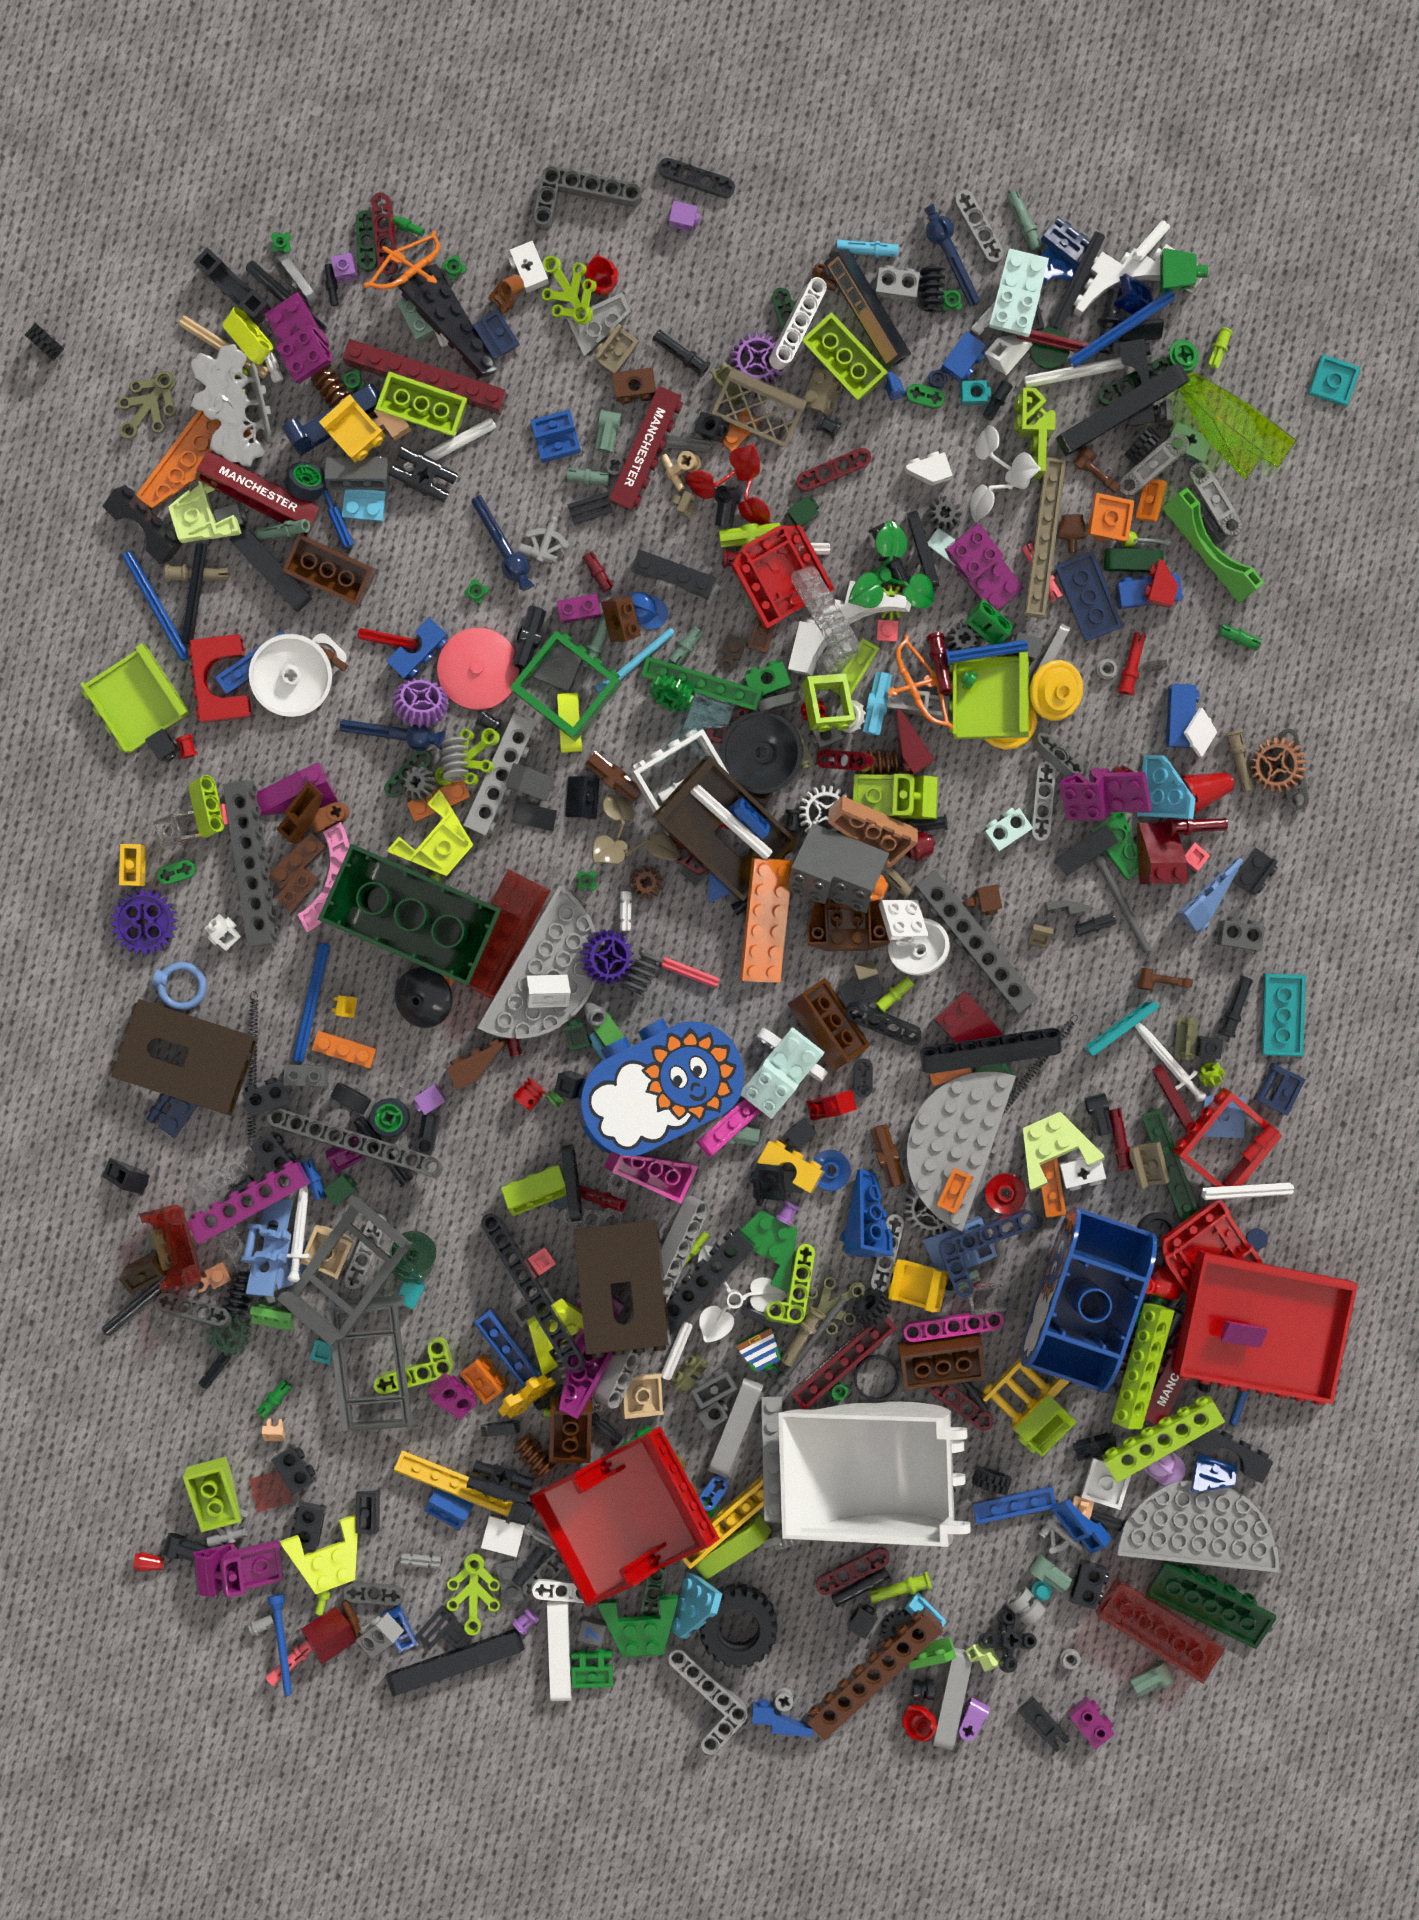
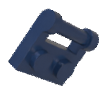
(1285, 1092)

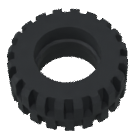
(758, 1645)

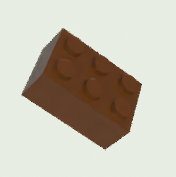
(568, 1436)

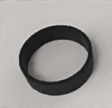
(876, 1399)

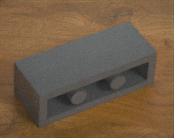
(368, 474)

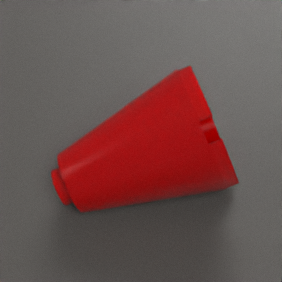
(1208, 787)

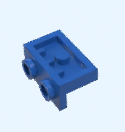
(750, 817)

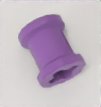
(787, 1212)
(525, 1620)

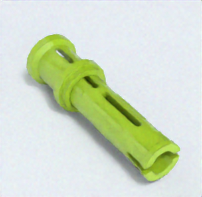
(910, 1586)

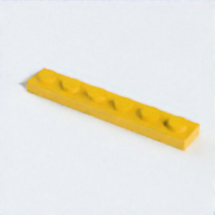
(447, 1481)

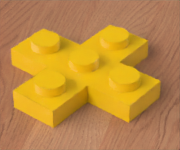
(534, 1389)

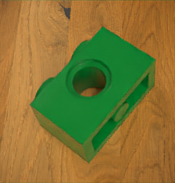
(778, 674)

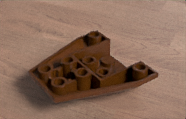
(844, 929)

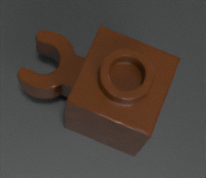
(987, 898)

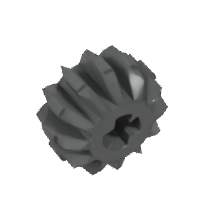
(937, 509)
(958, 633)
(416, 789)

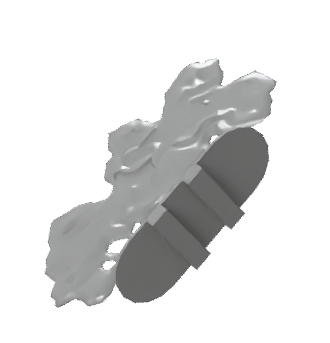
(227, 402)

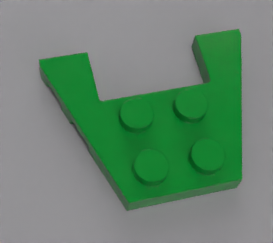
(774, 1241)
(640, 1634)

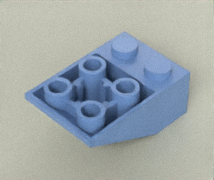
(971, 1258)

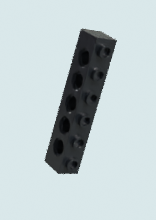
(735, 1239)

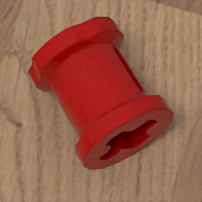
(186, 746)

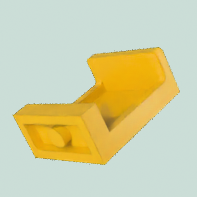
(352, 429)
(918, 1285)

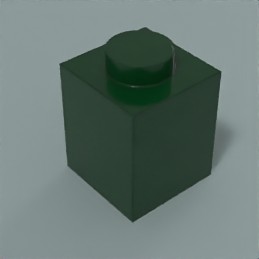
(803, 511)
(341, 1189)

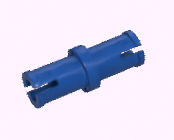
(314, 1178)

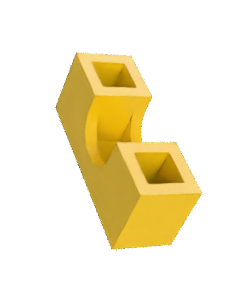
(807, 1174)

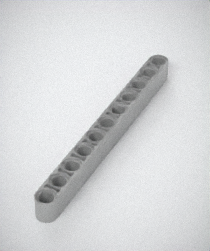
(674, 1256)

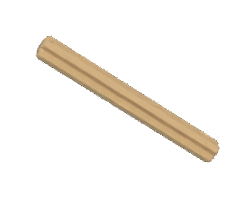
(215, 341)

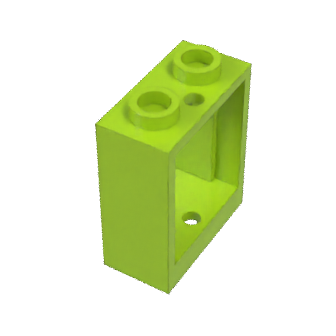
(827, 682)
(1044, 1426)

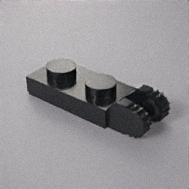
(1042, 1722)

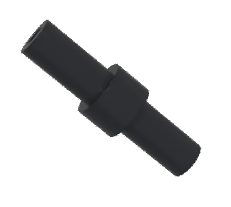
(331, 285)
(974, 1394)

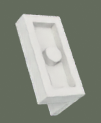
(548, 991)

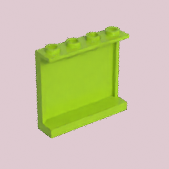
(135, 699)
(997, 700)

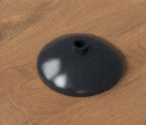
(432, 992)

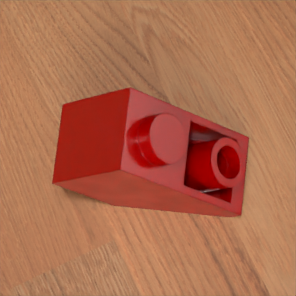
(1162, 586)
(831, 1105)

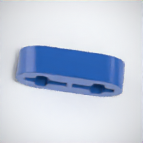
(709, 1491)

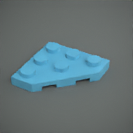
(1167, 790)
(695, 1605)

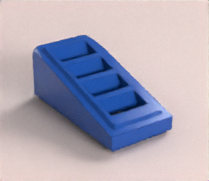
(894, 387)
(399, 1616)

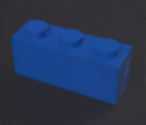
(1131, 592)
(1180, 712)

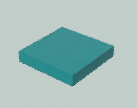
(1334, 380)

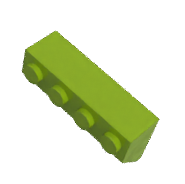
(845, 357)
(422, 404)

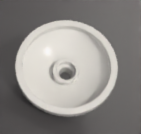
(935, 950)

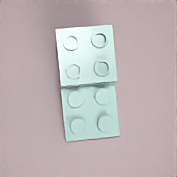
(1018, 292)
(781, 1072)

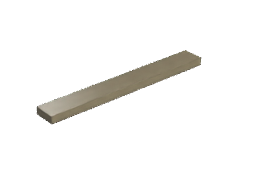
(1045, 538)

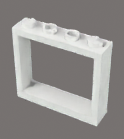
(658, 756)

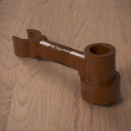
(1085, 460)
(1147, 980)

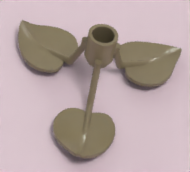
(613, 852)

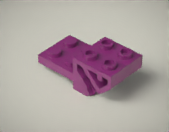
(301, 341)
(982, 567)
(1104, 794)
(236, 1569)

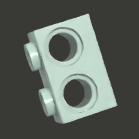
(1010, 833)

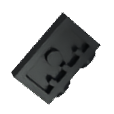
(1255, 871)
(767, 1183)

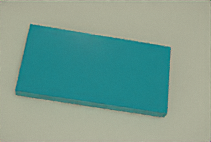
(1283, 1015)
(1120, 1027)

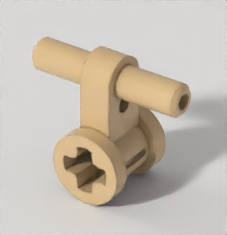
(674, 471)

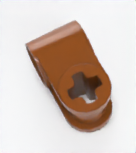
(507, 292)
(326, 816)

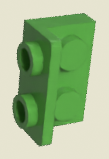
(272, 1316)
(935, 1653)

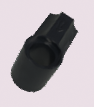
(727, 499)
(1098, 1108)
(428, 1132)
(178, 1547)

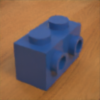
(963, 357)

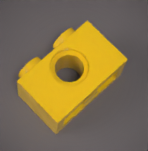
(132, 865)

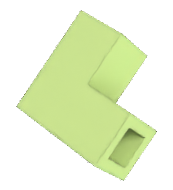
(986, 1657)

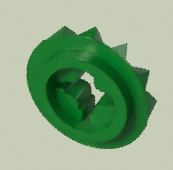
(1187, 349)

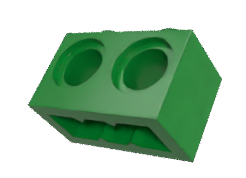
(989, 622)

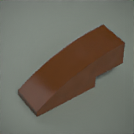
(300, 813)

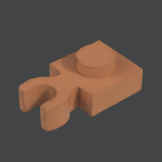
(216, 1276)

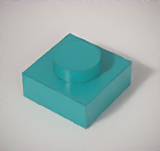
(321, 1352)

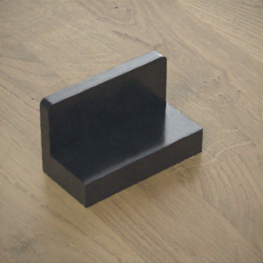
(582, 797)

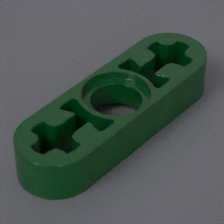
(362, 256)
(777, 304)
(392, 780)

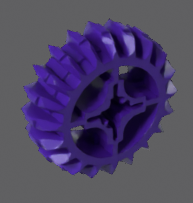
(605, 964)

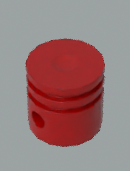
(529, 1094)

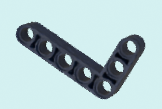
(313, 434)
(979, 1242)

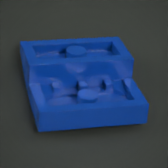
(555, 436)

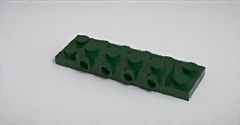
(1211, 1603)

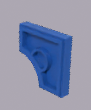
(1058, 266)

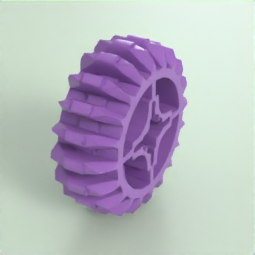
(751, 353)
(420, 700)

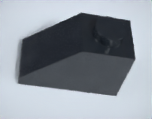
(126, 1176)

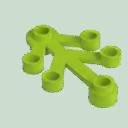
(570, 291)
(473, 752)
(473, 1590)

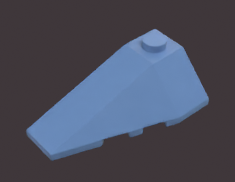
(1204, 904)

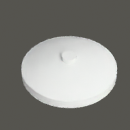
(290, 675)

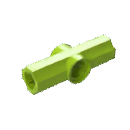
(746, 533)

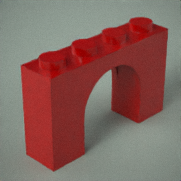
(205, 654)

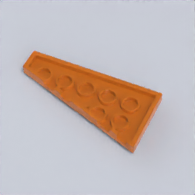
(181, 461)

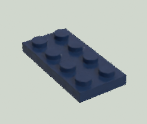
(1088, 596)

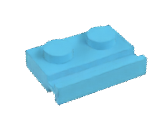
(364, 505)

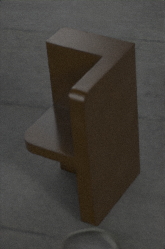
(141, 1273)

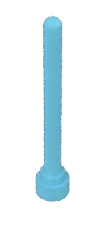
(599, 687)

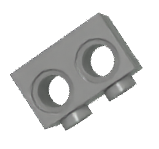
(896, 289)
(379, 1634)

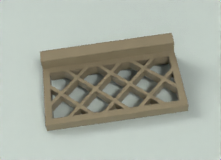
(766, 390)

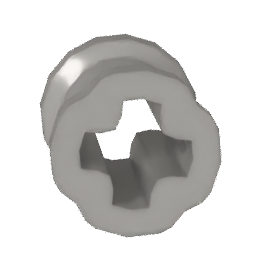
(785, 1705)

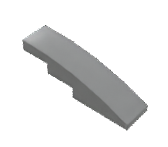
(931, 702)

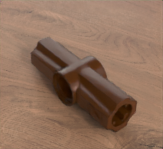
(613, 776)
(887, 1155)

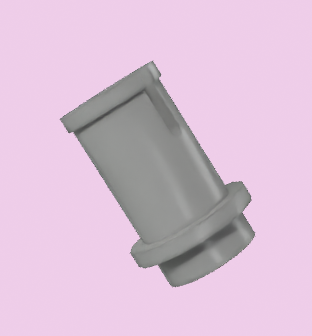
(261, 1625)

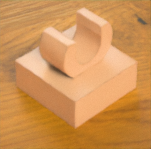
(273, 1433)
(1083, 1505)

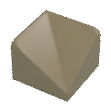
(865, 969)

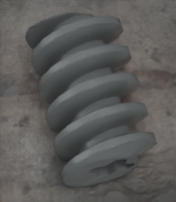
(642, 973)

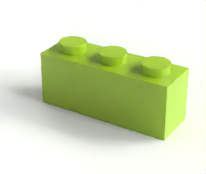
(534, 1190)

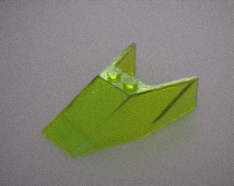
(1234, 426)

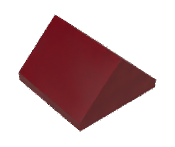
(329, 1634)

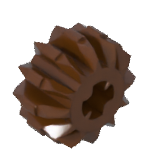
(644, 875)

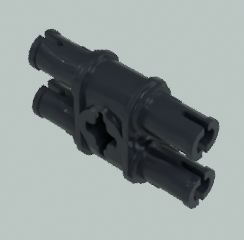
(412, 478)
(493, 1487)

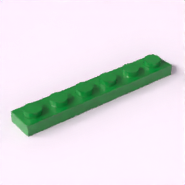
(704, 683)

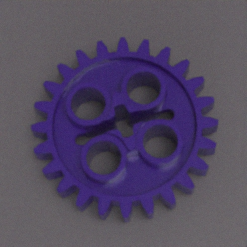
(125, 922)

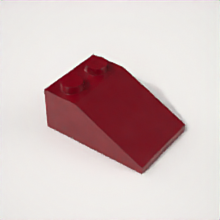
(912, 750)
(1160, 856)
(965, 1020)

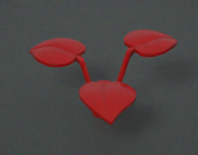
(746, 467)

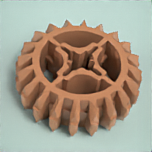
(1274, 772)

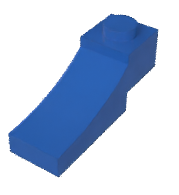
(1080, 1527)
(765, 1714)

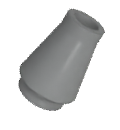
(595, 1014)

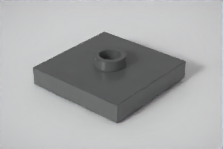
(558, 667)

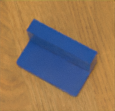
(448, 1508)

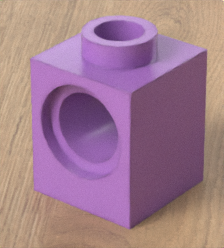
(684, 216)
(344, 267)
(429, 1099)

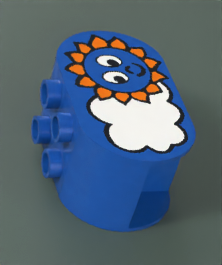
(659, 1086)
(1089, 1299)

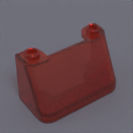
(185, 1268)

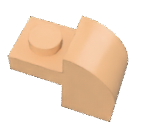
(395, 426)

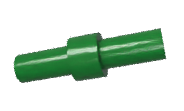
(407, 225)

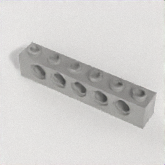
(516, 725)

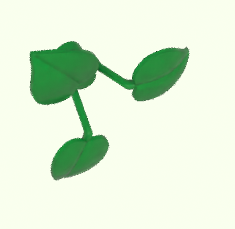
(866, 590)

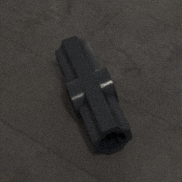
(528, 637)

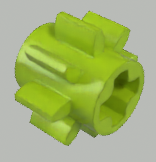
(1211, 1074)

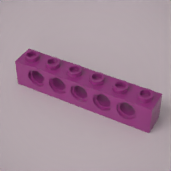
(203, 1231)

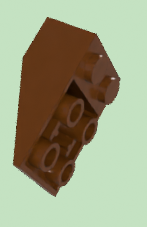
(472, 1068)

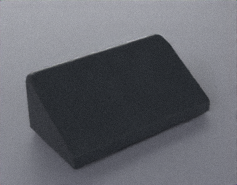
(1147, 329)
(535, 816)
(367, 1512)

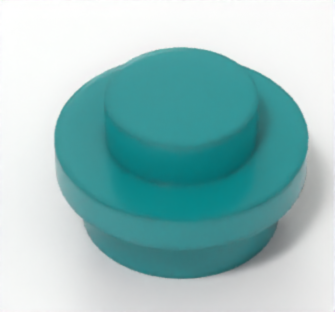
(1041, 1590)

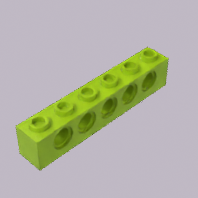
(1143, 1366)
(1157, 1448)

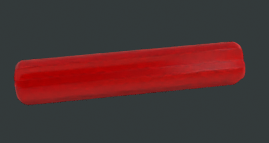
(387, 639)

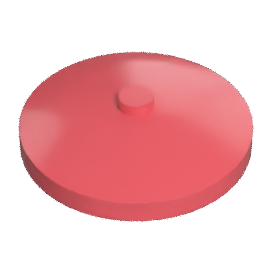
(477, 668)

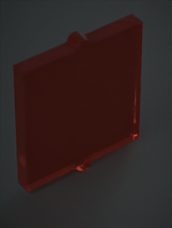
(270, 1491)

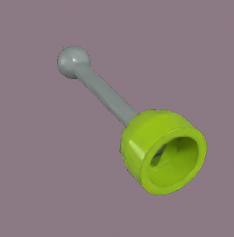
(1133, 539)

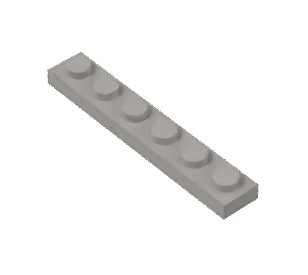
(771, 1458)

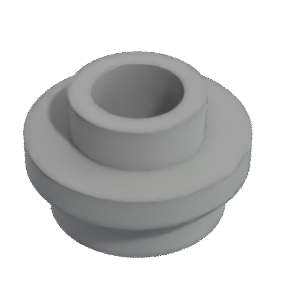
(1113, 669)
(1074, 1663)

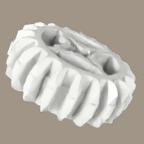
(813, 799)

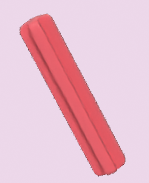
(690, 972)

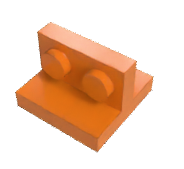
(1110, 518)

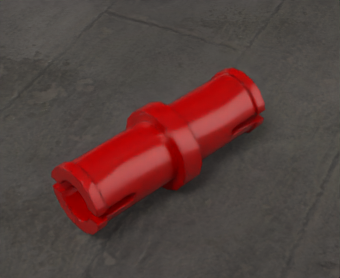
(1260, 1142)

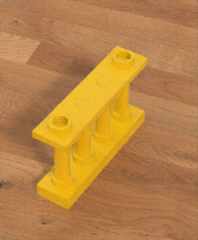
(1046, 1389)

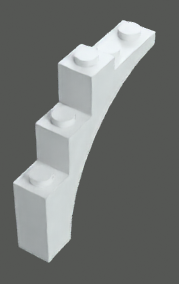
(1107, 274)
(811, 643)

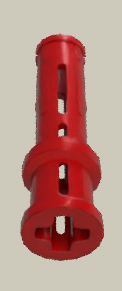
(1130, 672)

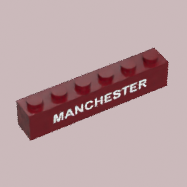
(646, 448)
(253, 490)
(841, 1362)
(1166, 1387)

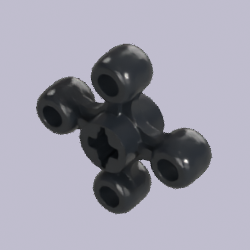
(1007, 1647)

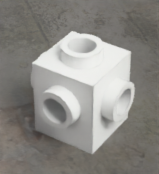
(222, 932)

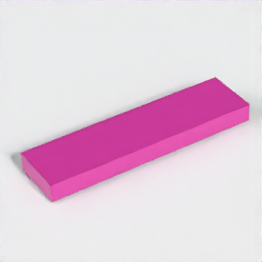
(727, 1127)

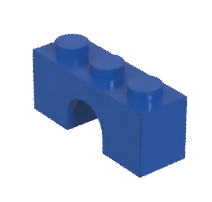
(408, 663)

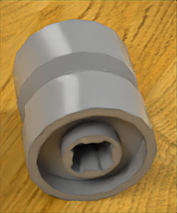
(1028, 1609)

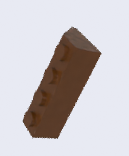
(329, 569)
(827, 1025)
(941, 1361)

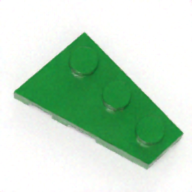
(1125, 852)

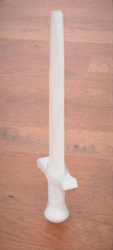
(1171, 1063)
(298, 1235)

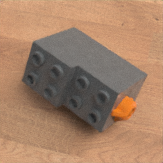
(838, 870)

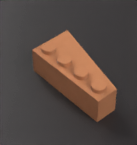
(873, 828)

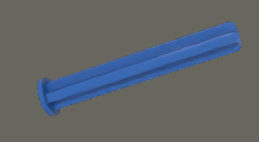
(985, 651)

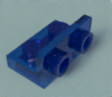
(1135, 294)

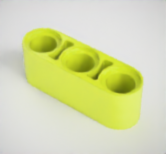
(247, 335)
(569, 711)

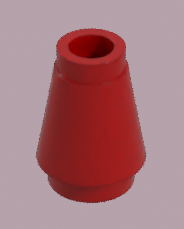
(147, 1562)

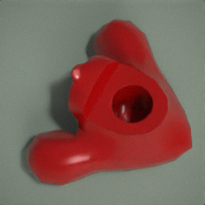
(1163, 1284)

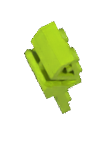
(1029, 404)
(898, 795)

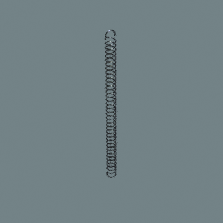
(253, 1063)
(1036, 1068)

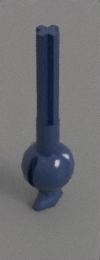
(940, 231)
(515, 565)
(416, 737)

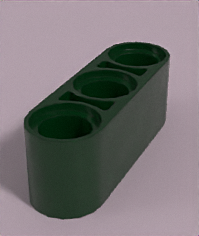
(1131, 559)

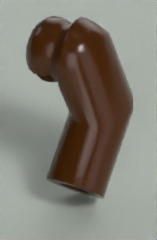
(818, 271)

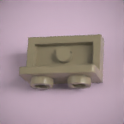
(615, 349)
(822, 391)
(1149, 1165)

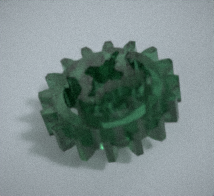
(227, 1341)

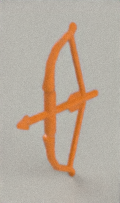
(397, 257)
(929, 680)

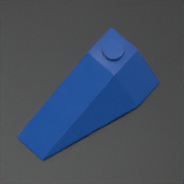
(866, 1224)

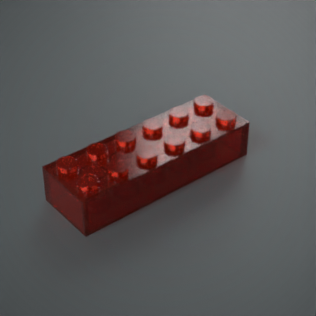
(520, 906)
(1160, 1630)

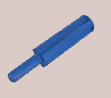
(338, 522)

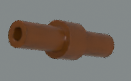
(334, 660)
(351, 1618)

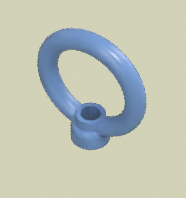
(161, 977)

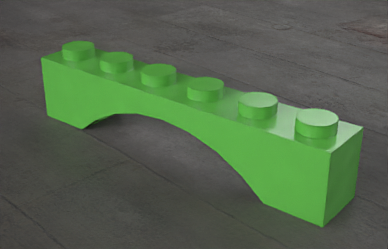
(1237, 577)

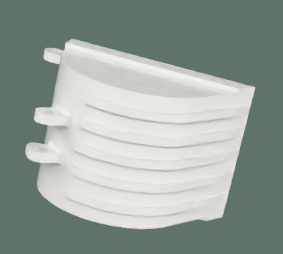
(870, 1473)

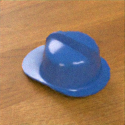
(649, 610)

